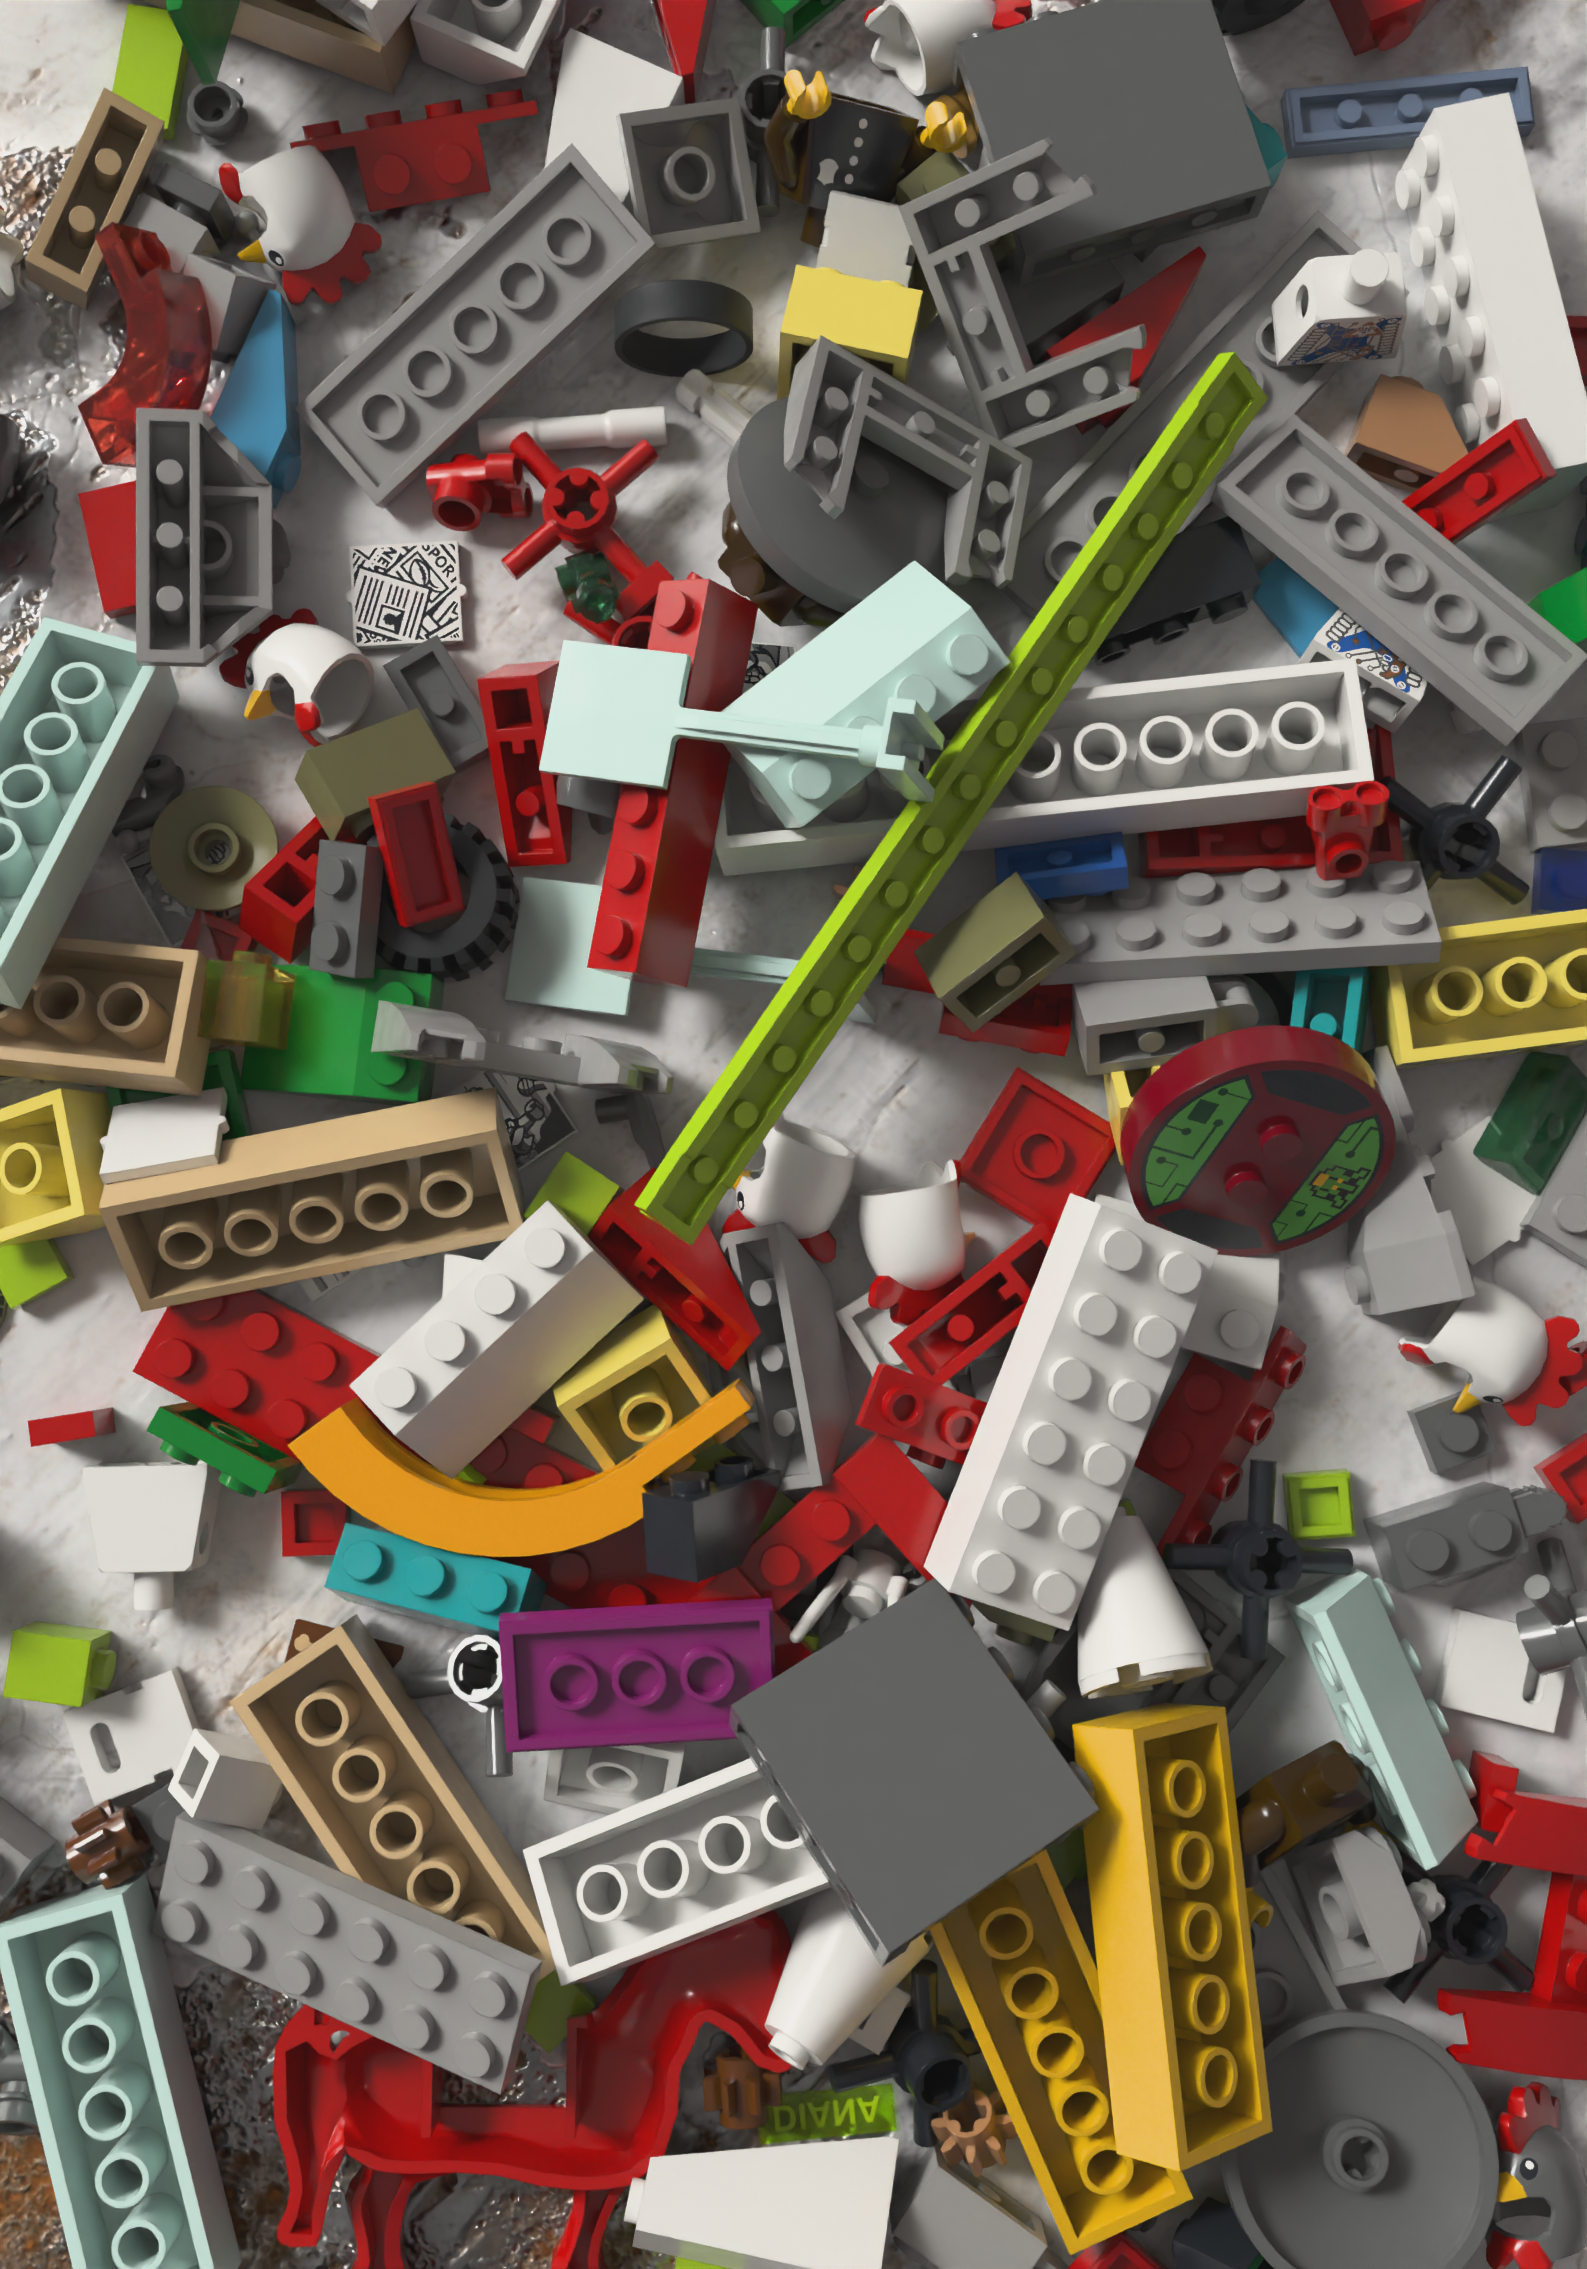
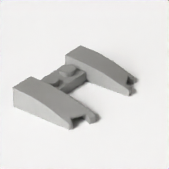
(951, 242)
(843, 397)
(455, 1041)

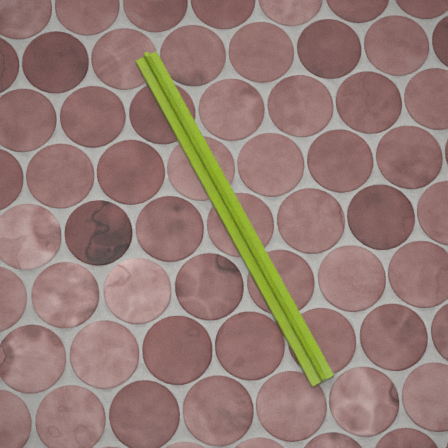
(966, 784)

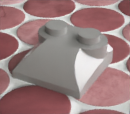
(689, 173)
(1360, 1906)

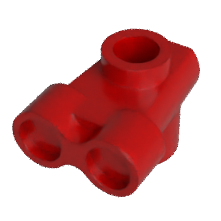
(477, 486)
(1344, 827)

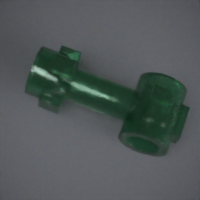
(588, 585)

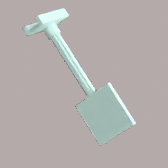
(624, 711)
(555, 946)

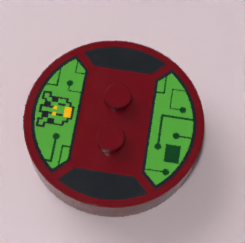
(1258, 1140)

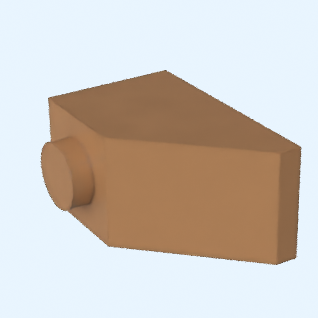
(1404, 434)

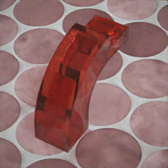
(165, 343)

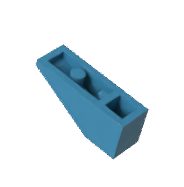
(261, 398)

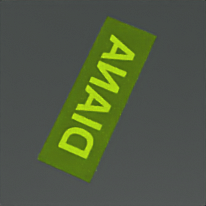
(830, 2114)

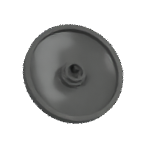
(887, 522)
(1370, 2151)

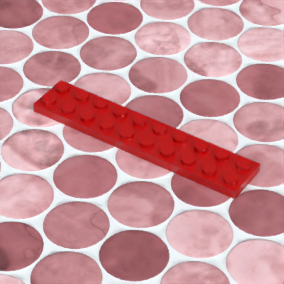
(285, 1372)

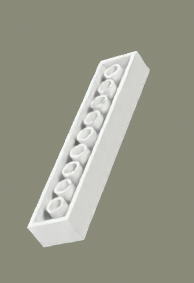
(1107, 764)

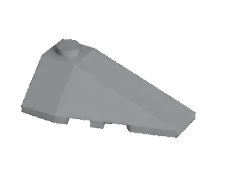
(1398, 1242)

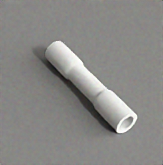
(613, 429)

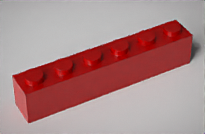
(668, 836)

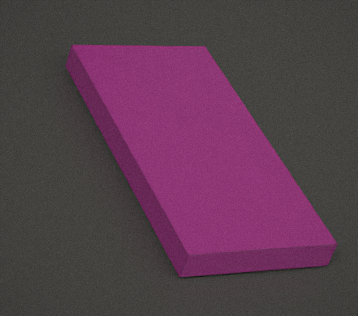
(631, 1672)

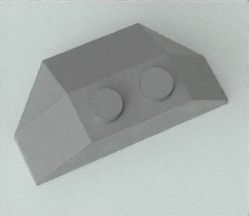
(198, 540)
(793, 1363)

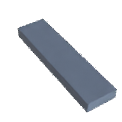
(1390, 110)

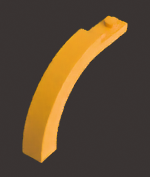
(421, 1503)

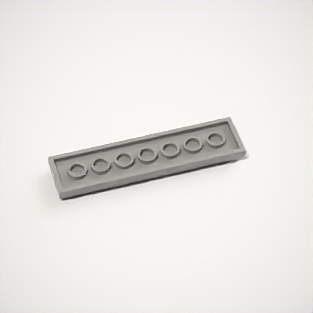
(1078, 502)

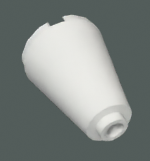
(1134, 1619)
(830, 1983)

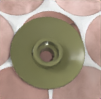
(194, 826)

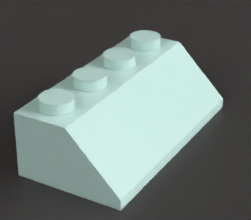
(898, 643)
(1384, 1714)

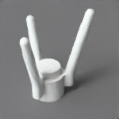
(867, 1583)

